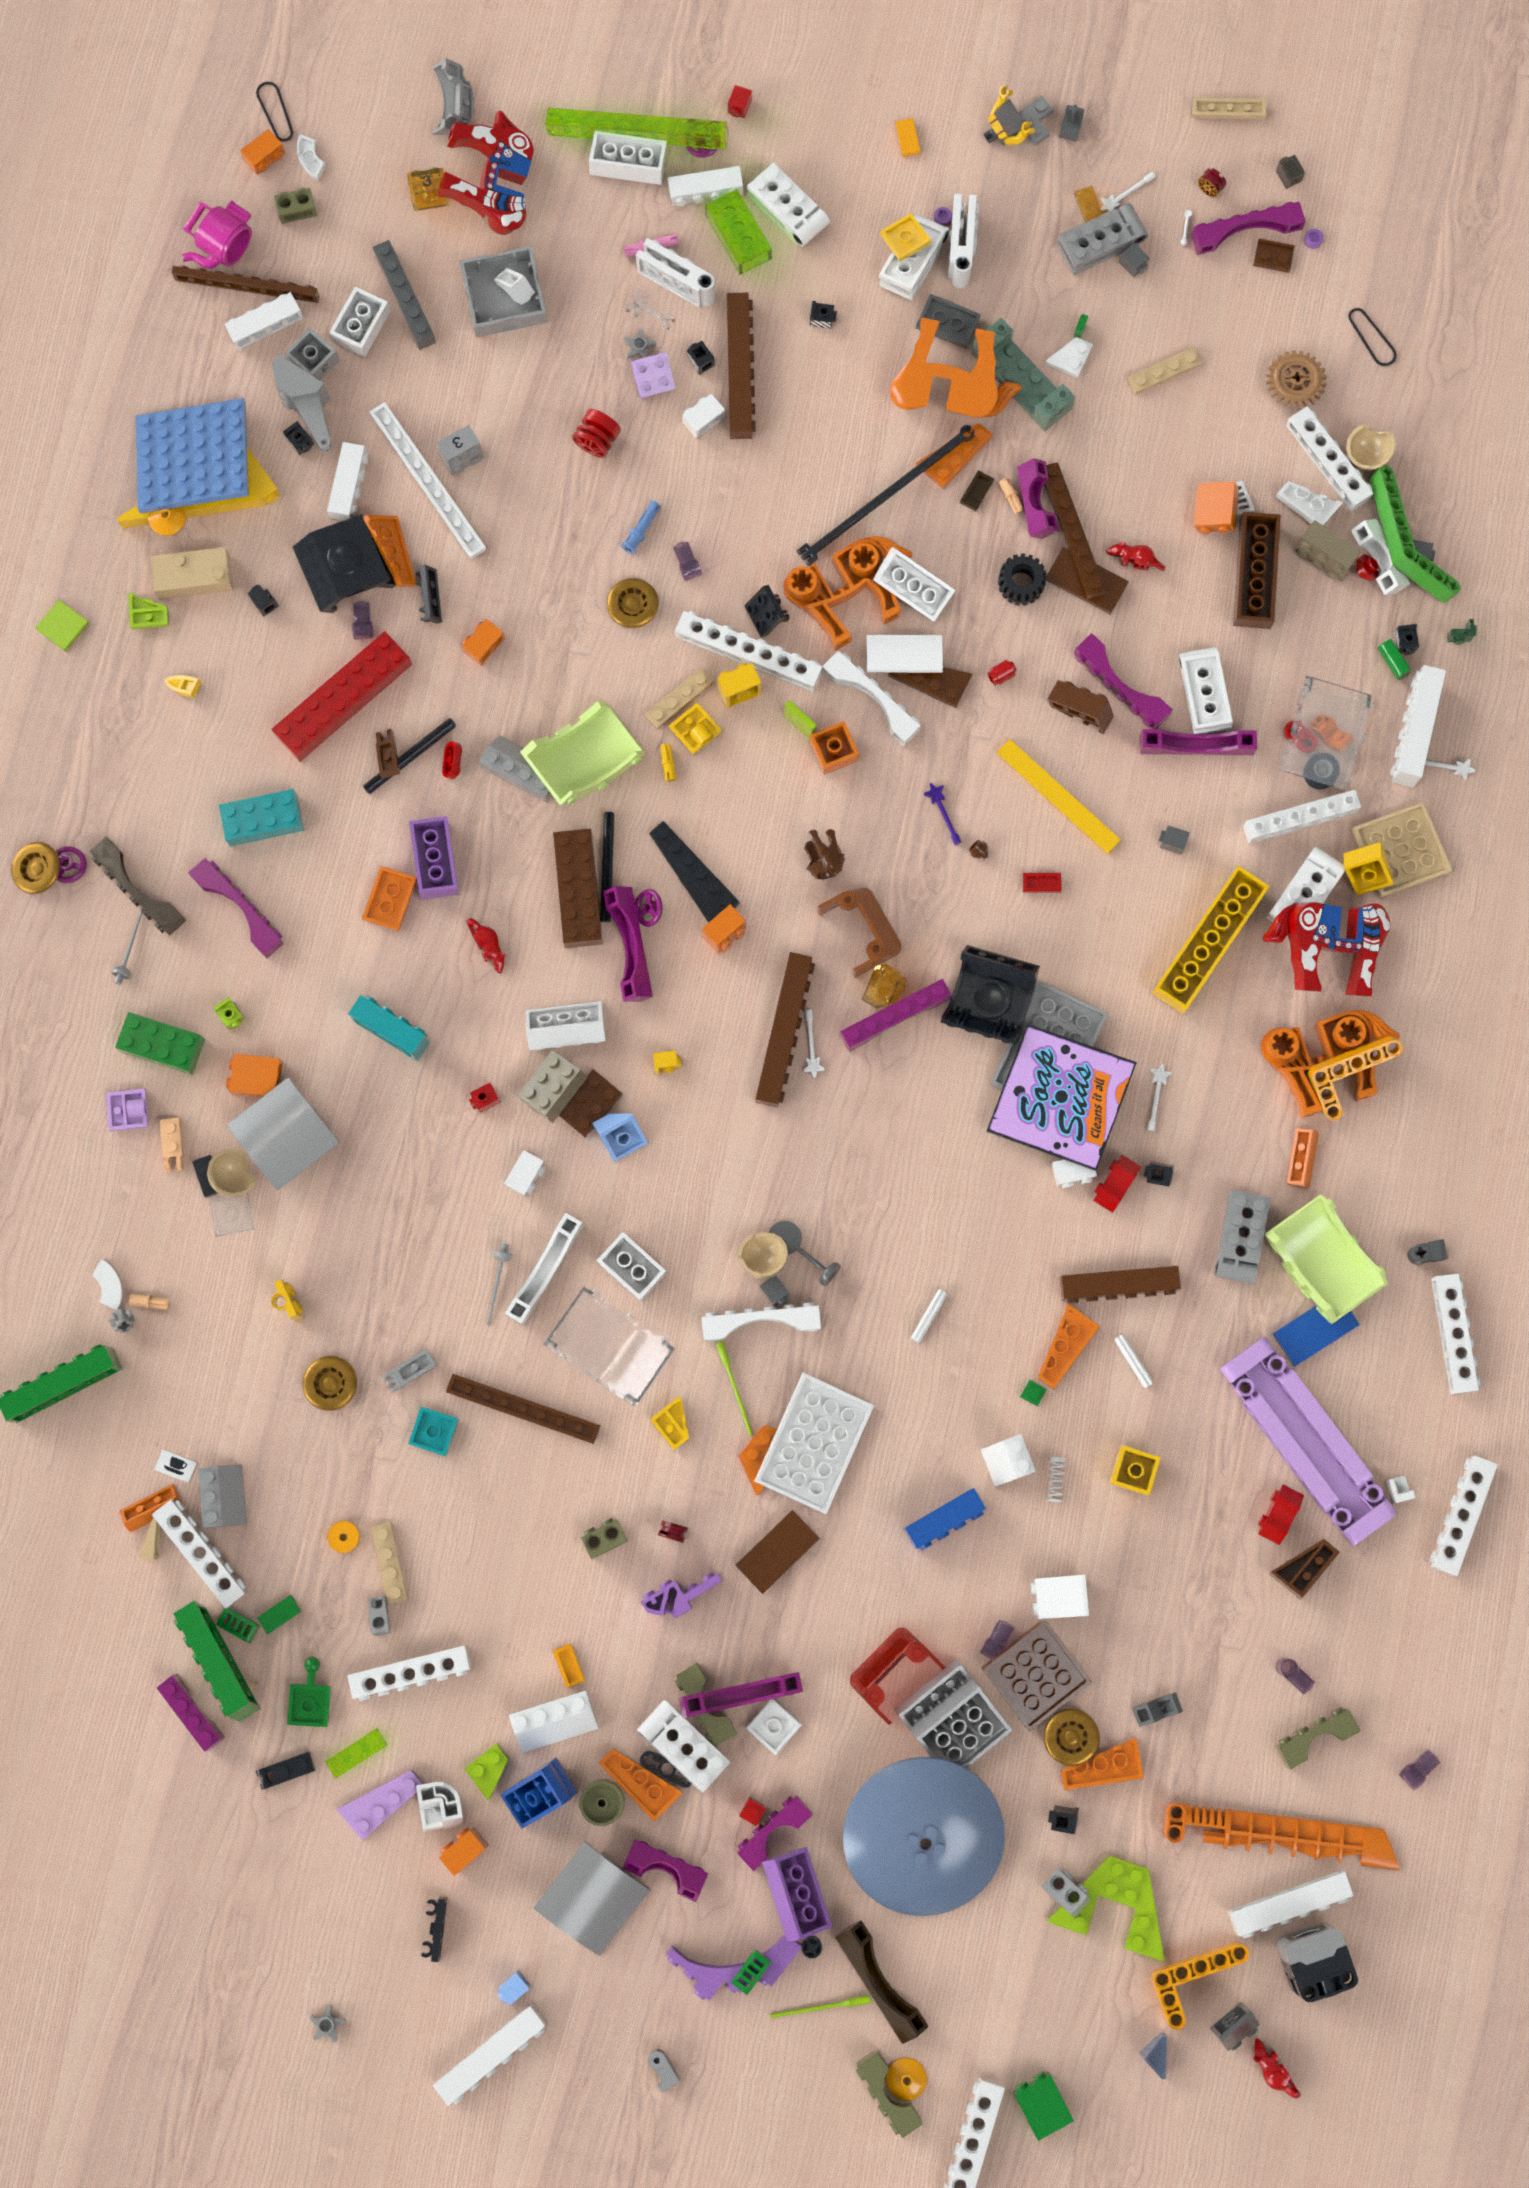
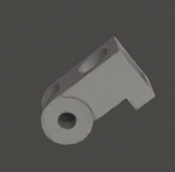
(379, 1616)
(659, 2061)

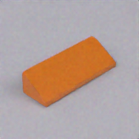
(1302, 1157)
(141, 1511)

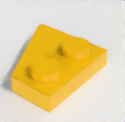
(672, 1423)

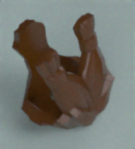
(824, 860)

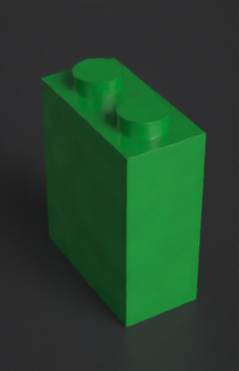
(1042, 2105)

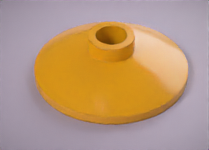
(169, 525)
(906, 2068)

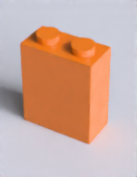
(1216, 507)
(253, 1075)

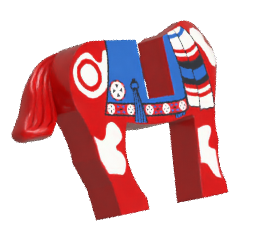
(508, 157)
(1317, 928)

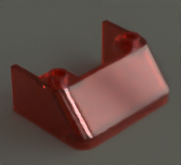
(882, 1661)

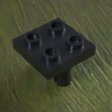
(766, 611)

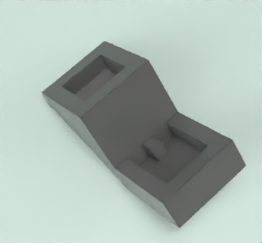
(1157, 1709)

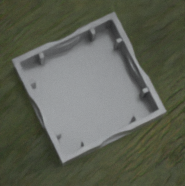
(492, 306)

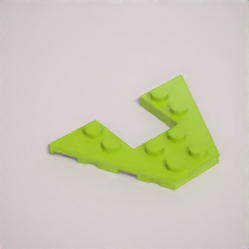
(1129, 1886)

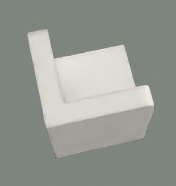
(1399, 1489)

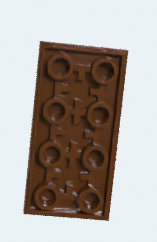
(1065, 576)
(777, 1551)

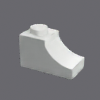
(515, 285)

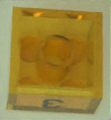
(424, 189)

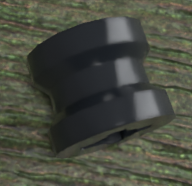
(810, 1952)

